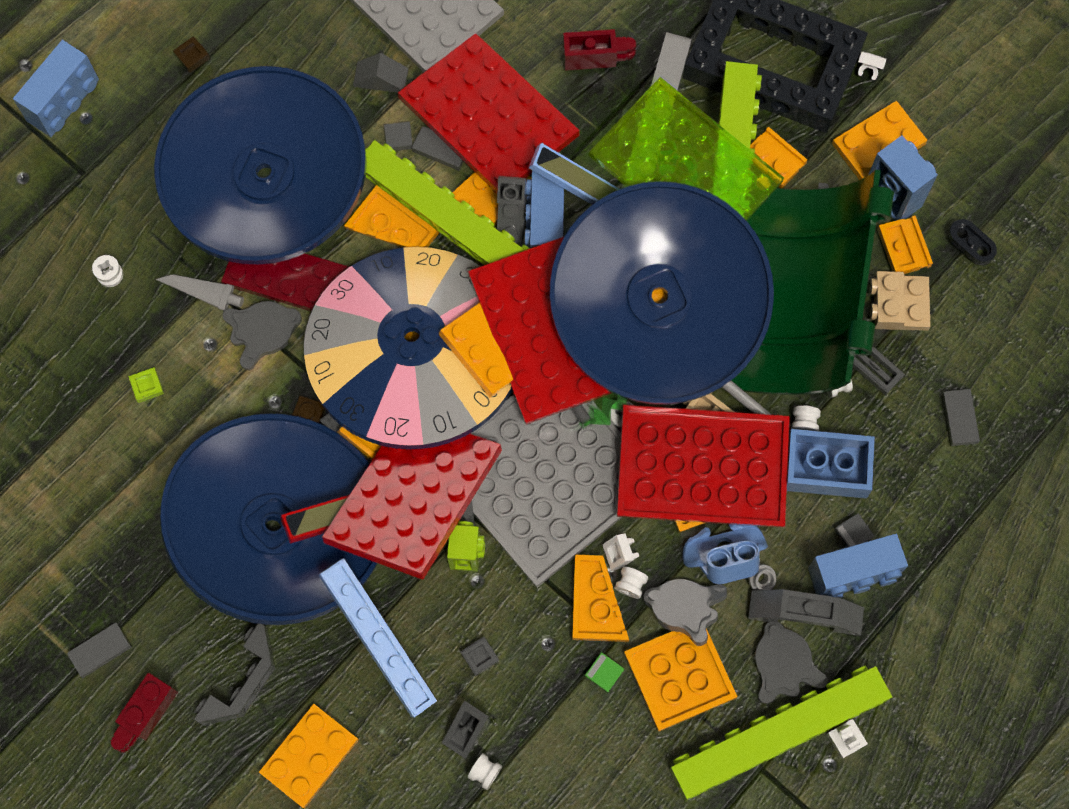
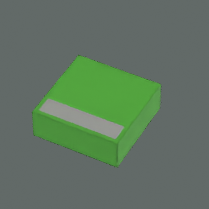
(604, 672)

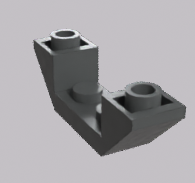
(511, 206)
(806, 608)
(213, 710)

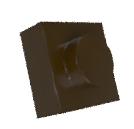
(191, 54)
(309, 409)

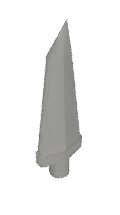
(213, 293)

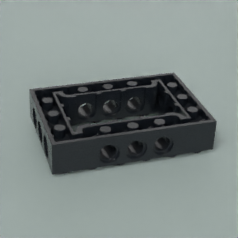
(791, 23)

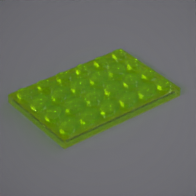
(678, 143)

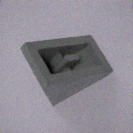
(380, 74)
(466, 729)

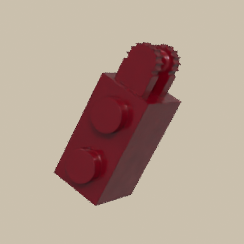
(596, 49)
(142, 712)

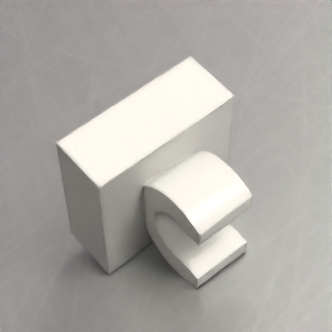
(871, 61)
(619, 551)
(847, 738)

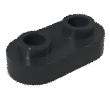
(974, 241)

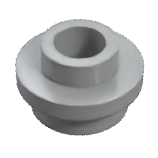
(768, 581)

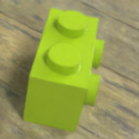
(465, 547)

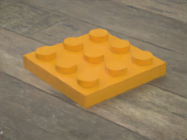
(679, 678)

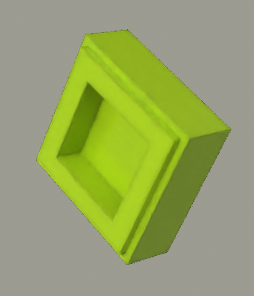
(146, 385)

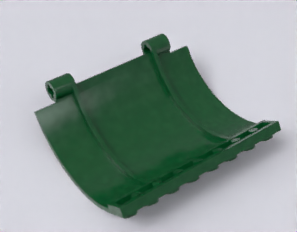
(820, 273)

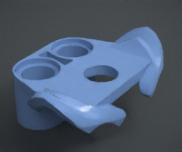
(746, 543)

